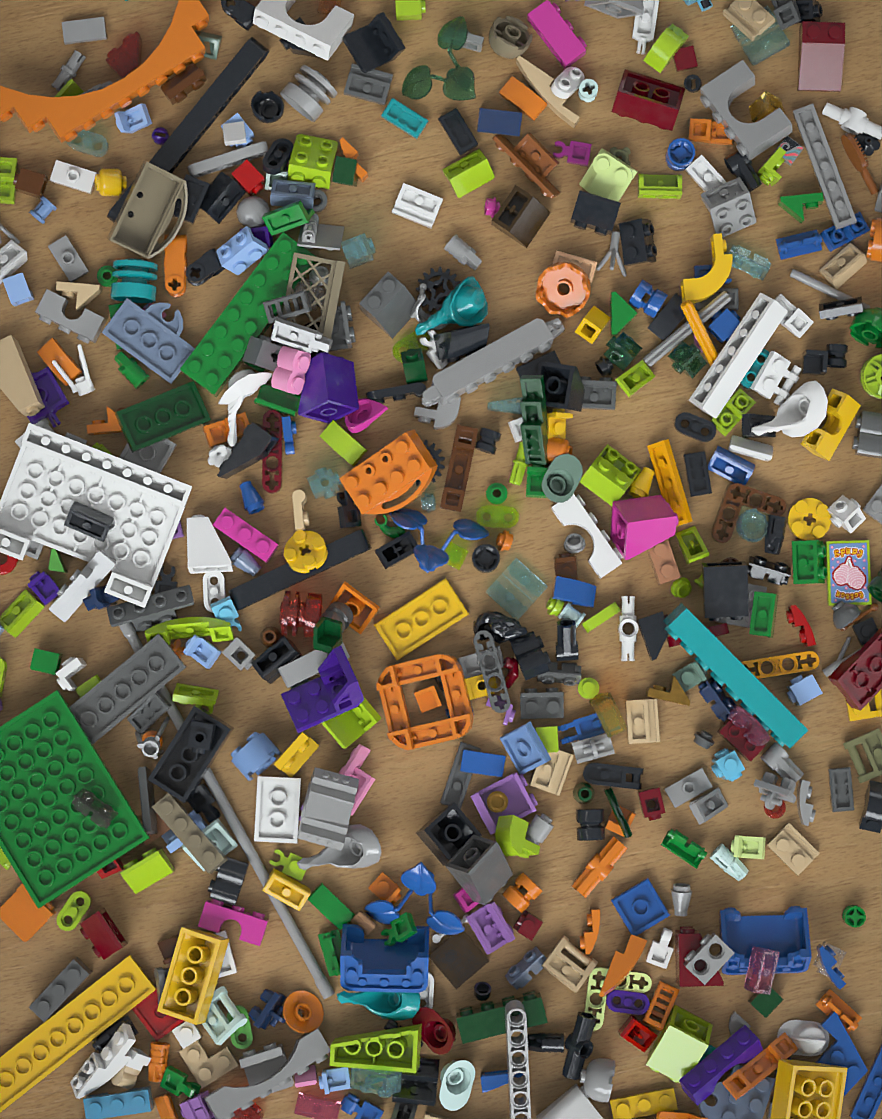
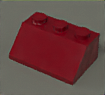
(648, 100)

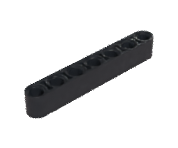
(285, 577)

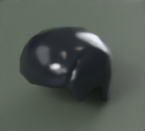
(267, 107)

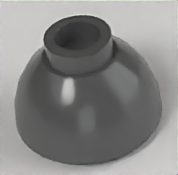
(844, 614)

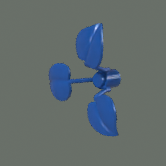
(431, 556)
(421, 882)

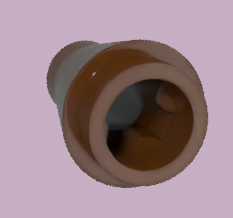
(277, 635)

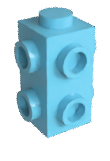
(727, 765)

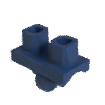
(99, 599)
(272, 1011)

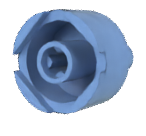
(255, 755)

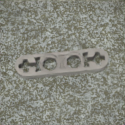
(228, 159)

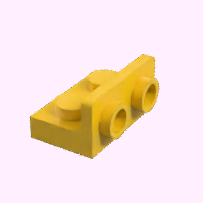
(296, 754)

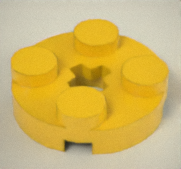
(799, 526)
(301, 541)

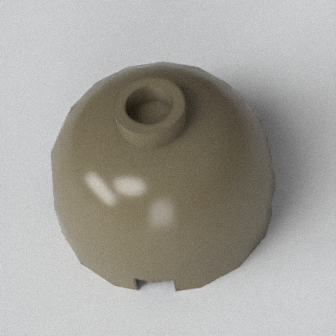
(509, 37)

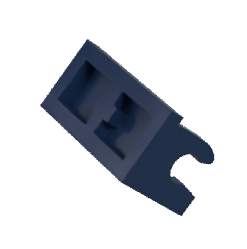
(499, 122)

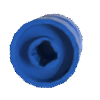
(679, 154)
(655, 301)

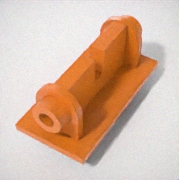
(832, 1002)

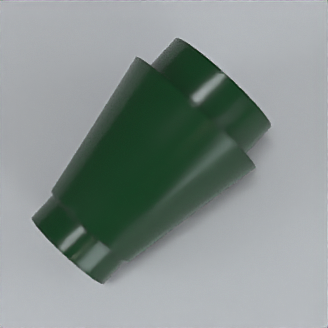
(577, 793)

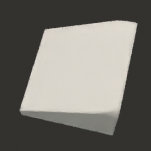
(234, 133)

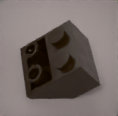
(520, 216)

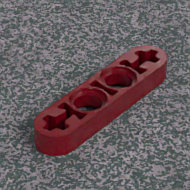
(276, 452)

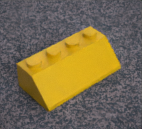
(193, 975)

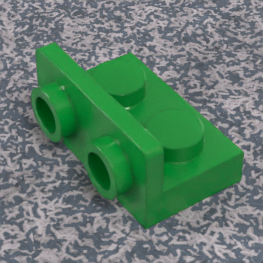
(809, 562)

